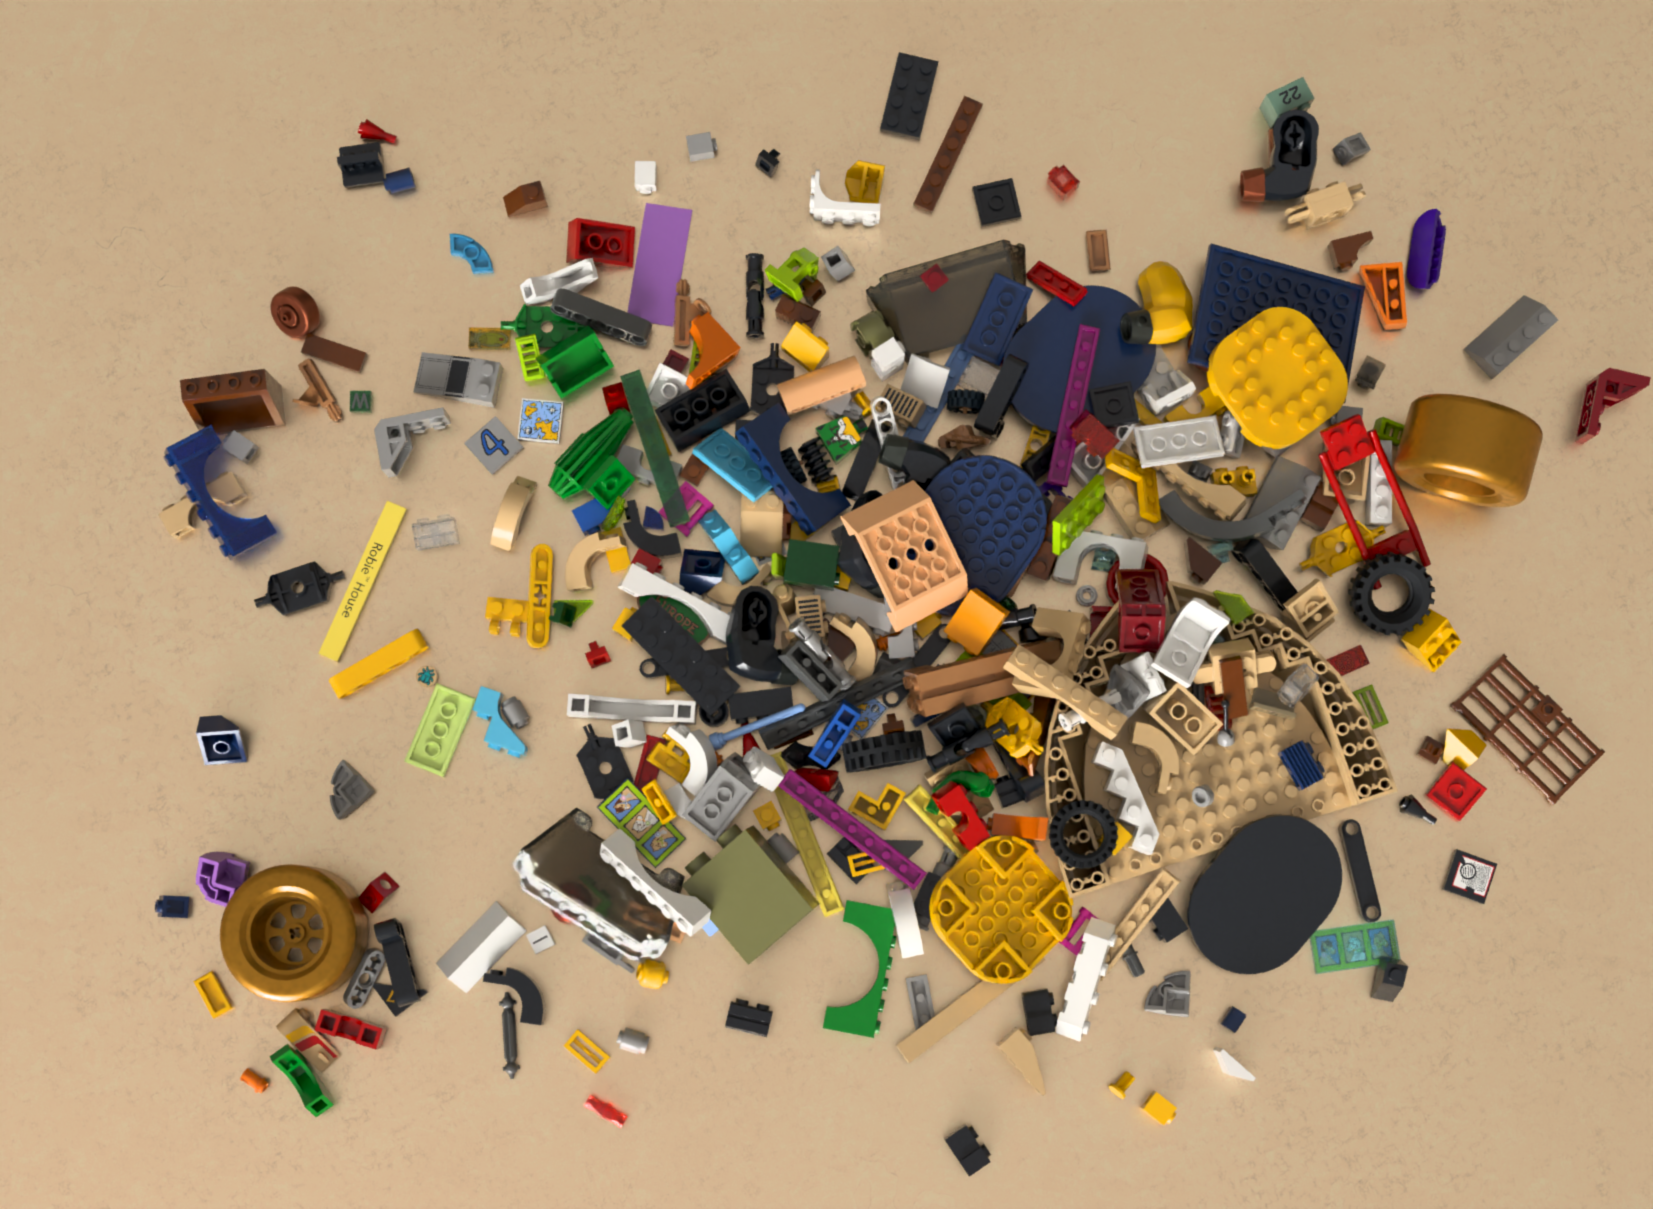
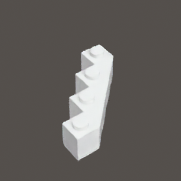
(1133, 806)
(1087, 972)

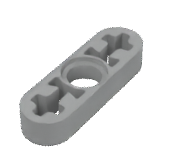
(366, 987)

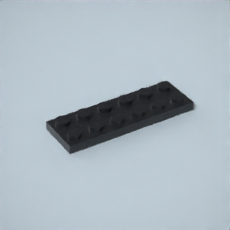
(681, 656)

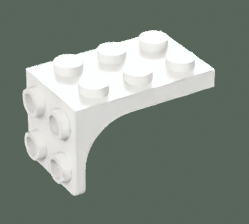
(845, 212)
(1189, 640)

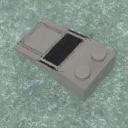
(459, 378)

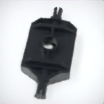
(766, 373)
(316, 588)
(593, 754)

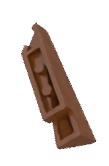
(1042, 712)

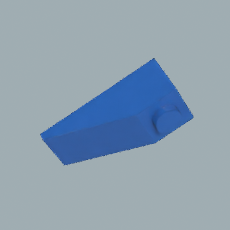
(592, 515)
(835, 733)

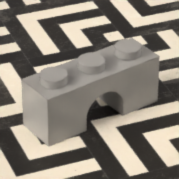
(631, 460)
(904, 643)

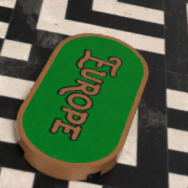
(682, 615)

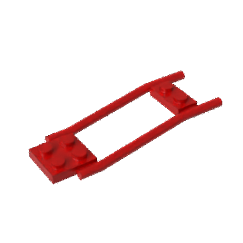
(1349, 443)

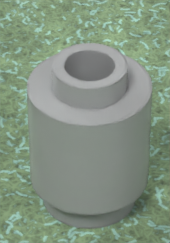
(515, 712)
(633, 1041)

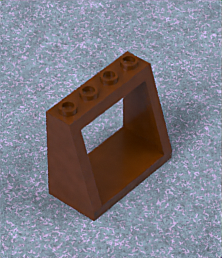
(234, 401)

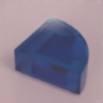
(652, 519)

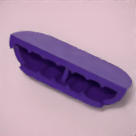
(1426, 250)

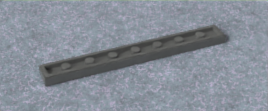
(822, 711)

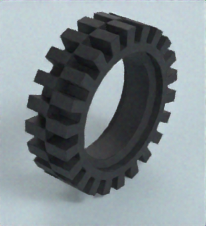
(1109, 834)

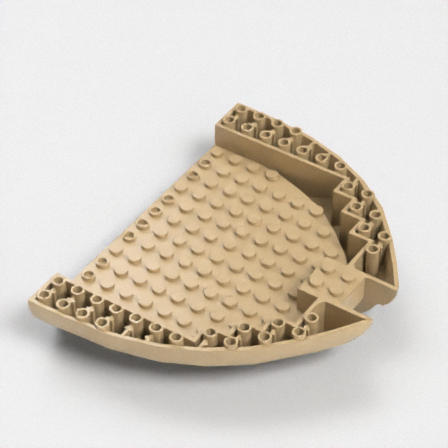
(1244, 777)

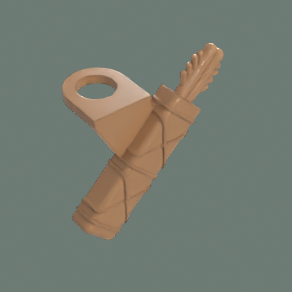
(685, 313)
(318, 390)

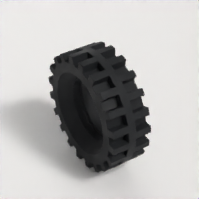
(1415, 605)
(884, 751)

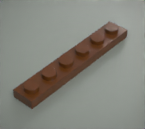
(948, 154)

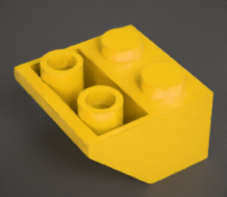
(805, 347)
(1432, 640)

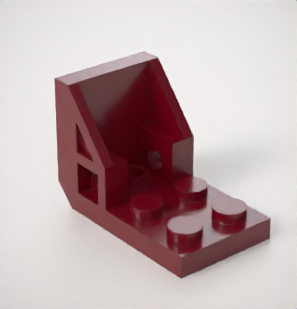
(1603, 392)
(1140, 610)

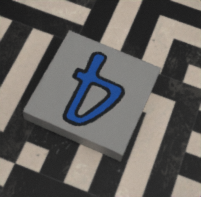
(493, 445)

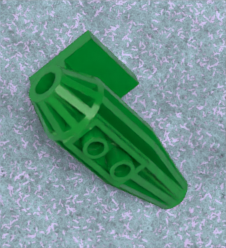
(591, 462)

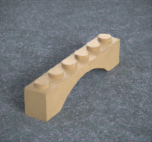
(1221, 498)
(1039, 673)

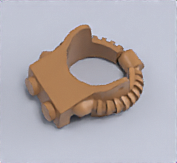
(962, 437)

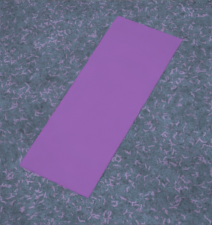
(659, 263)

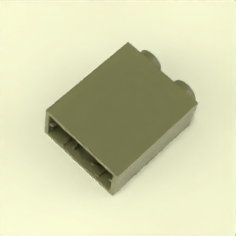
(749, 891)

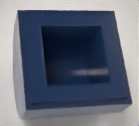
(1233, 1019)

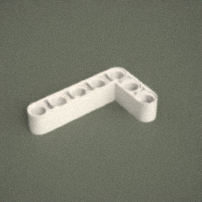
(879, 418)

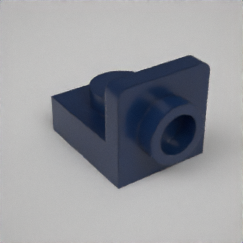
(172, 906)

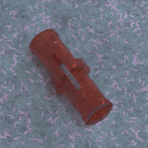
(605, 1111)

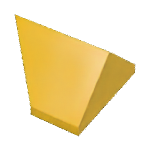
(1462, 747)

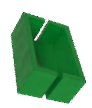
(574, 361)

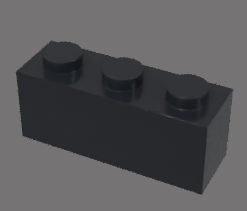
(759, 704)

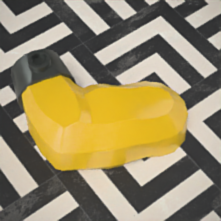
(1165, 311)

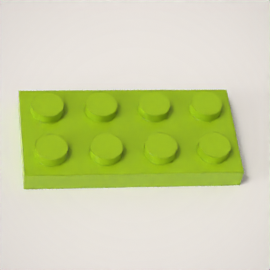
(1078, 514)

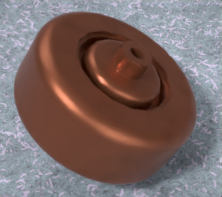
(295, 312)

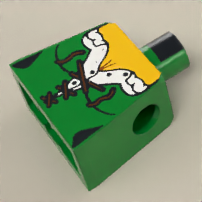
(841, 437)

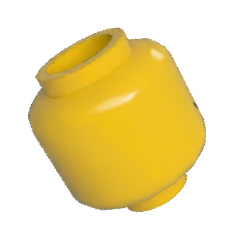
(652, 973)

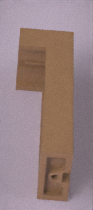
(969, 680)

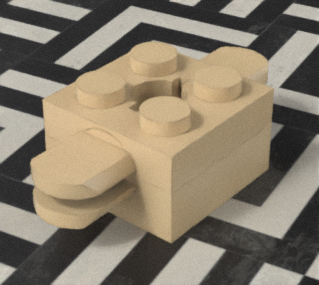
(1325, 204)
(1252, 663)

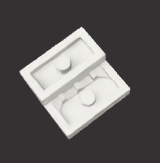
(925, 380)

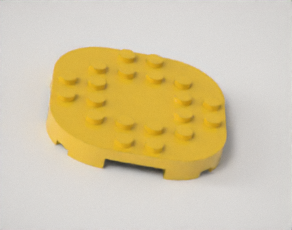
(1277, 377)
(1001, 909)

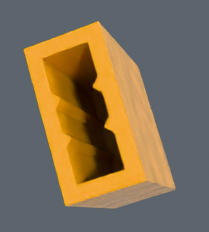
(976, 622)

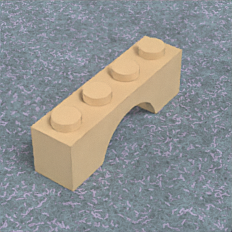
(180, 517)

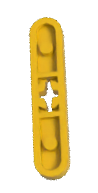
(540, 574)

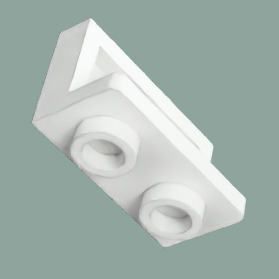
(1231, 436)

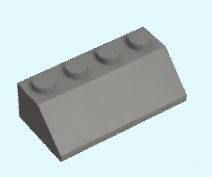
(1510, 335)
(1281, 481)

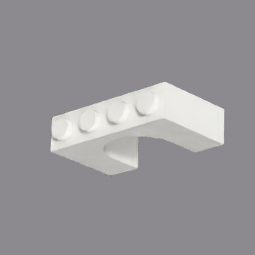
(1131, 554)

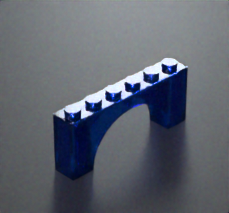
(233, 533)

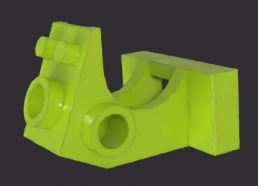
(787, 279)

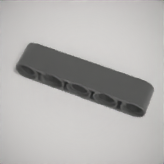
(601, 317)

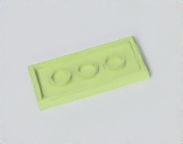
(440, 730)

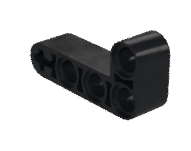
(1000, 396)
(1265, 570)
(1028, 786)
(398, 960)

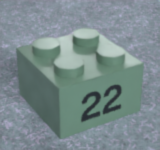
(1287, 98)

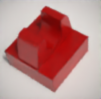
(597, 655)

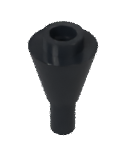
(1411, 806)

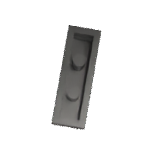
(810, 670)

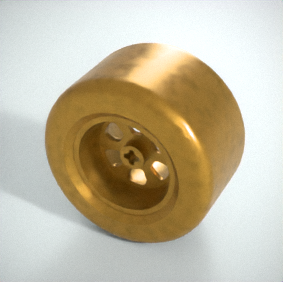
(1468, 450)
(248, 931)

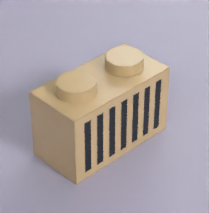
(905, 407)
(811, 609)

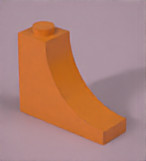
(714, 347)
(1018, 826)

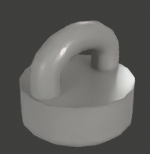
(1203, 795)

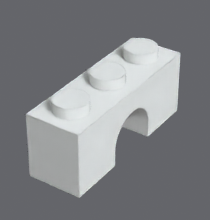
(888, 358)

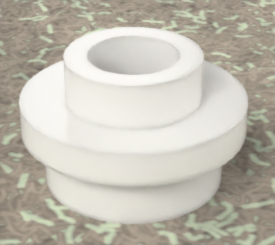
(1091, 590)

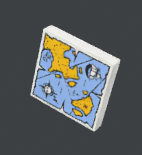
(540, 421)
(870, 714)

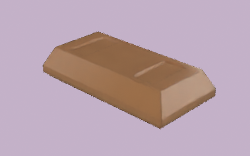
(1098, 250)

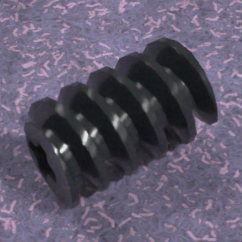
(815, 463)

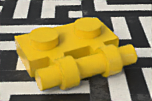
(668, 761)

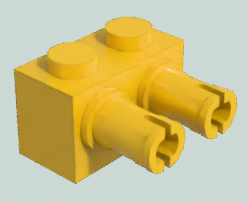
(1241, 479)

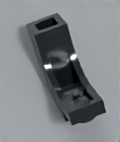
(658, 546)
(530, 993)

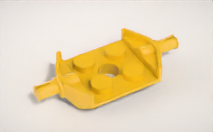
(1324, 553)
(1015, 715)

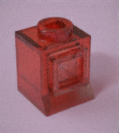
(1062, 181)

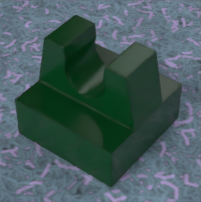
(563, 614)

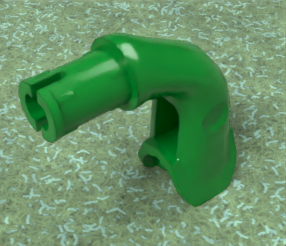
(977, 783)

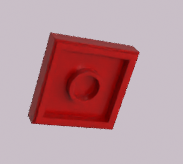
(1456, 791)

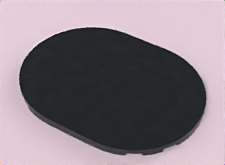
(1264, 894)

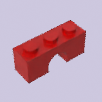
(971, 829)
(351, 1028)

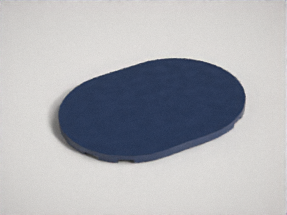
(1049, 346)
(992, 520)

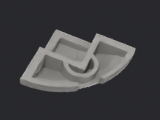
(1130, 689)
(349, 790)
(1171, 996)

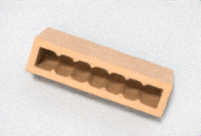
(821, 385)

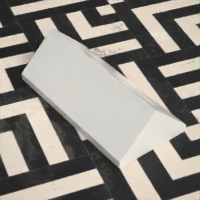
(480, 947)

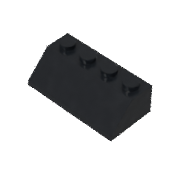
(702, 410)

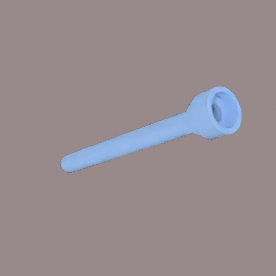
(719, 739)

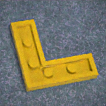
(1145, 479)

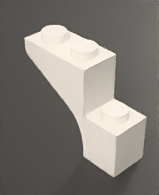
(573, 278)

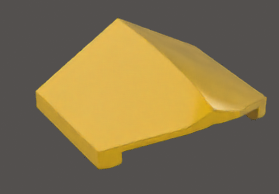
(865, 182)

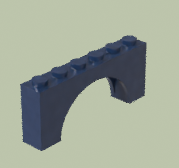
(762, 442)

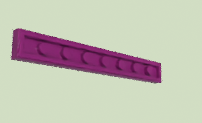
(1073, 404)
(852, 829)

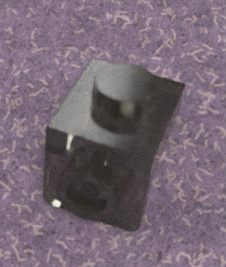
(1369, 373)

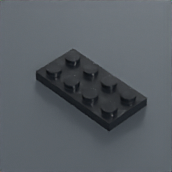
(909, 96)

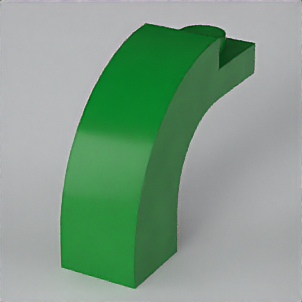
(304, 1078)

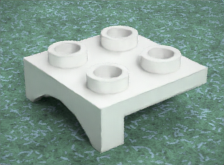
(1146, 674)

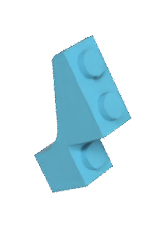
(729, 546)
(499, 733)

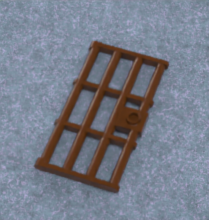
(1539, 717)

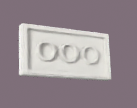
(1178, 441)

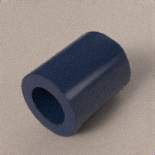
(399, 180)

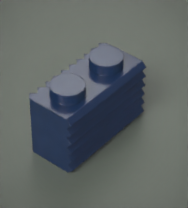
(1301, 764)

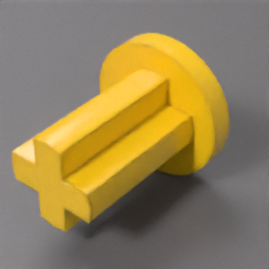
(864, 403)
(829, 486)
(671, 685)
(1122, 1085)

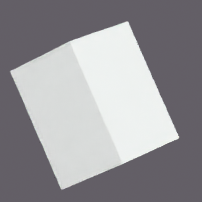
(666, 385)
(1231, 1066)

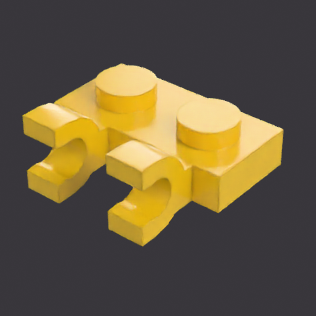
(506, 610)

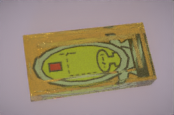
(489, 338)

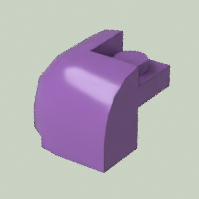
(220, 876)

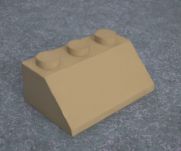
(1124, 503)

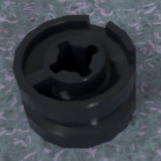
(716, 721)

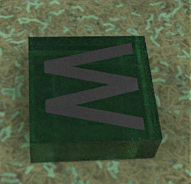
(360, 401)

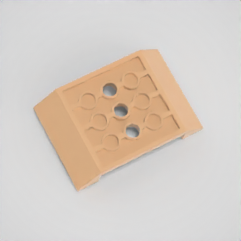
(891, 527)

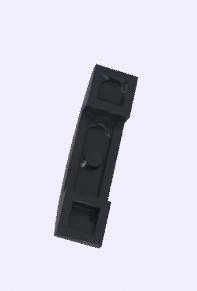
(864, 462)

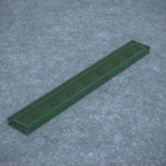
(655, 448)

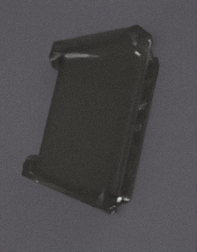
(943, 318)
(572, 879)

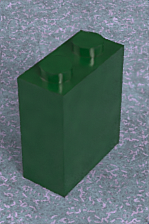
(811, 565)

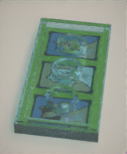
(1353, 946)

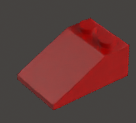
(603, 241)

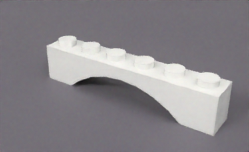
(641, 583)
(634, 709)
(684, 910)

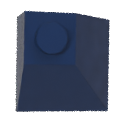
(701, 570)
(220, 741)

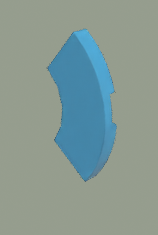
(472, 252)

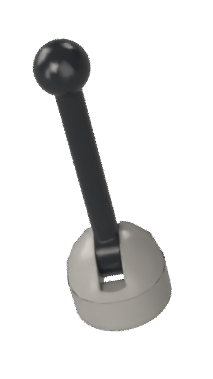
(1226, 735)

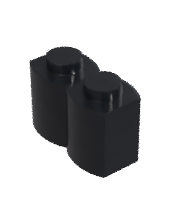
(1038, 1011)

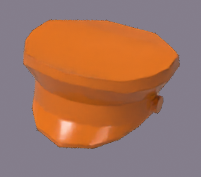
(982, 763)

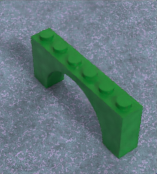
(861, 1016)

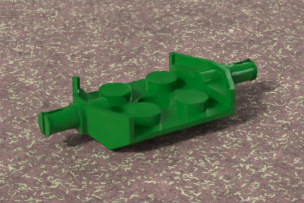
(531, 320)

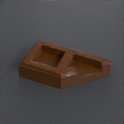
(786, 527)

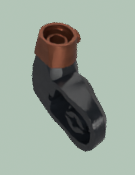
(1291, 161)

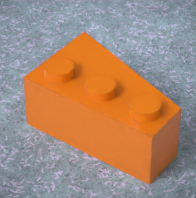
(1387, 292)

